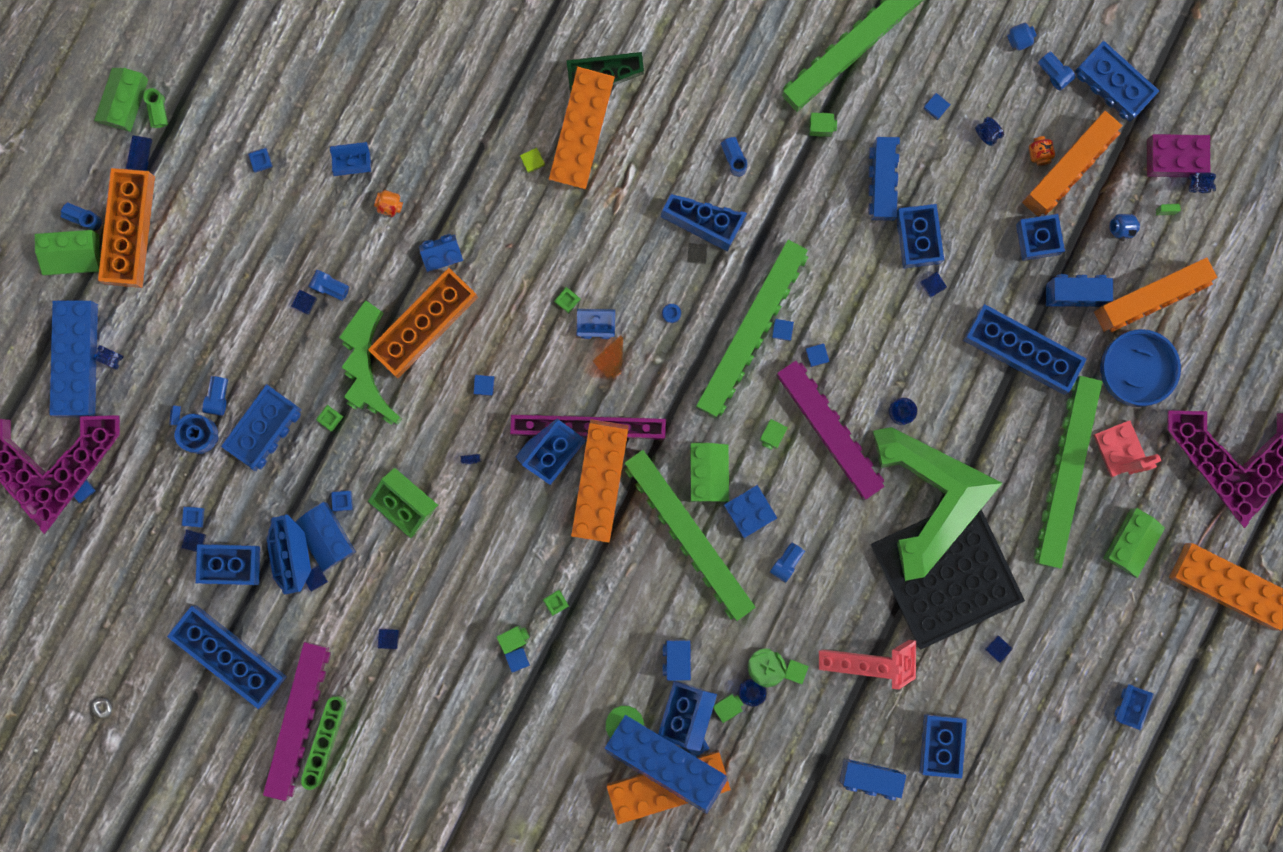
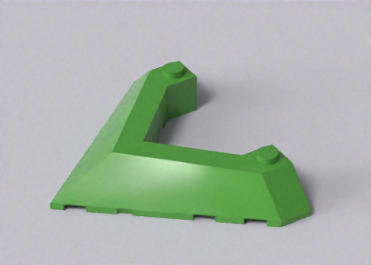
(964, 491)

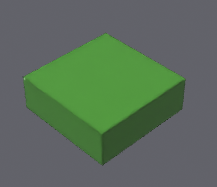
(1168, 209)
(567, 300)
(329, 418)
(555, 602)
(796, 671)

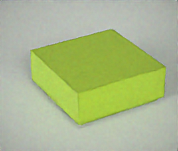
(532, 160)

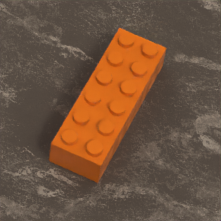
(581, 127)
(1073, 164)
(126, 228)
(1161, 292)
(423, 323)
(600, 480)
(1230, 585)
(641, 797)

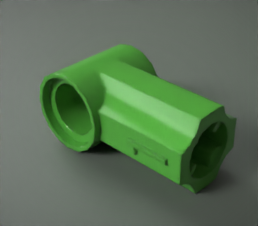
(155, 109)

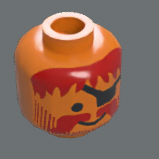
(1042, 151)
(388, 203)

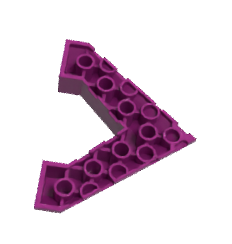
(1240, 487)
(47, 493)

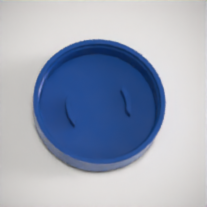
(1140, 368)

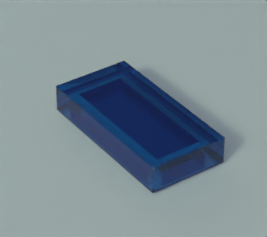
(139, 153)

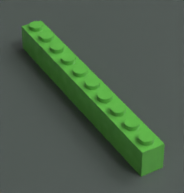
(846, 51)
(752, 328)
(1068, 472)
(690, 536)

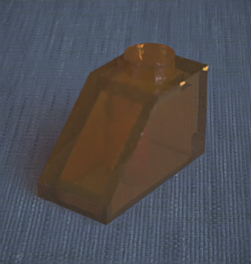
(610, 360)

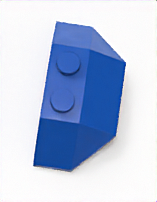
(288, 554)

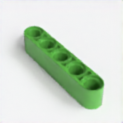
(317, 749)

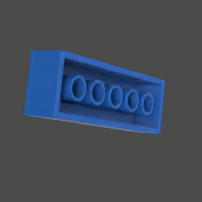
(1024, 349)
(72, 359)
(227, 656)
(666, 764)

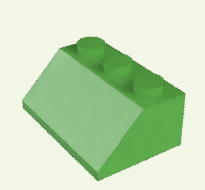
(121, 98)
(68, 252)
(709, 472)
(402, 502)
(1134, 542)

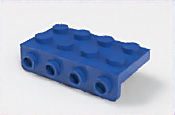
(1116, 81)
(262, 428)

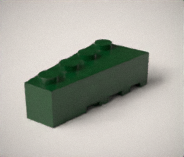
(620, 66)

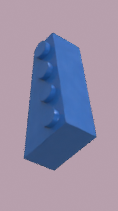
(883, 179)
(704, 220)

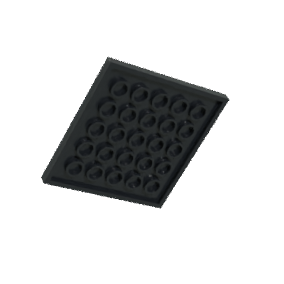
(959, 590)

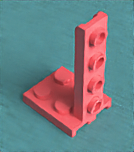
(1123, 450)
(899, 668)

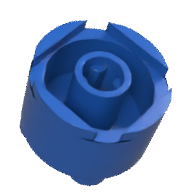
(186, 430)

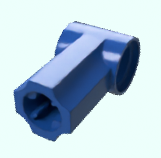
(1059, 74)
(734, 155)
(81, 216)
(326, 284)
(215, 401)
(786, 564)

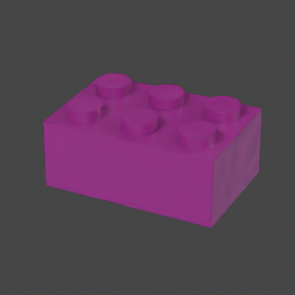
(1177, 155)

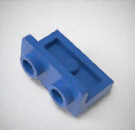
(350, 159)
(440, 252)
(596, 323)
(1133, 707)

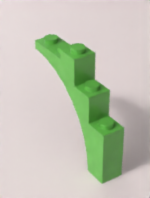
(359, 336)

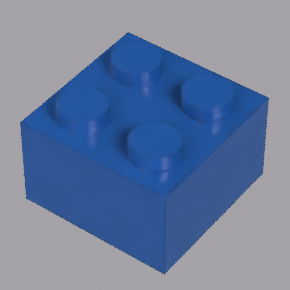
(1040, 237)
(750, 511)
(677, 660)

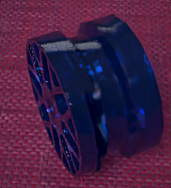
(989, 131)
(1202, 182)
(108, 357)
(903, 411)
(752, 693)

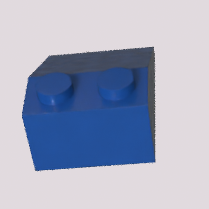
(550, 450)

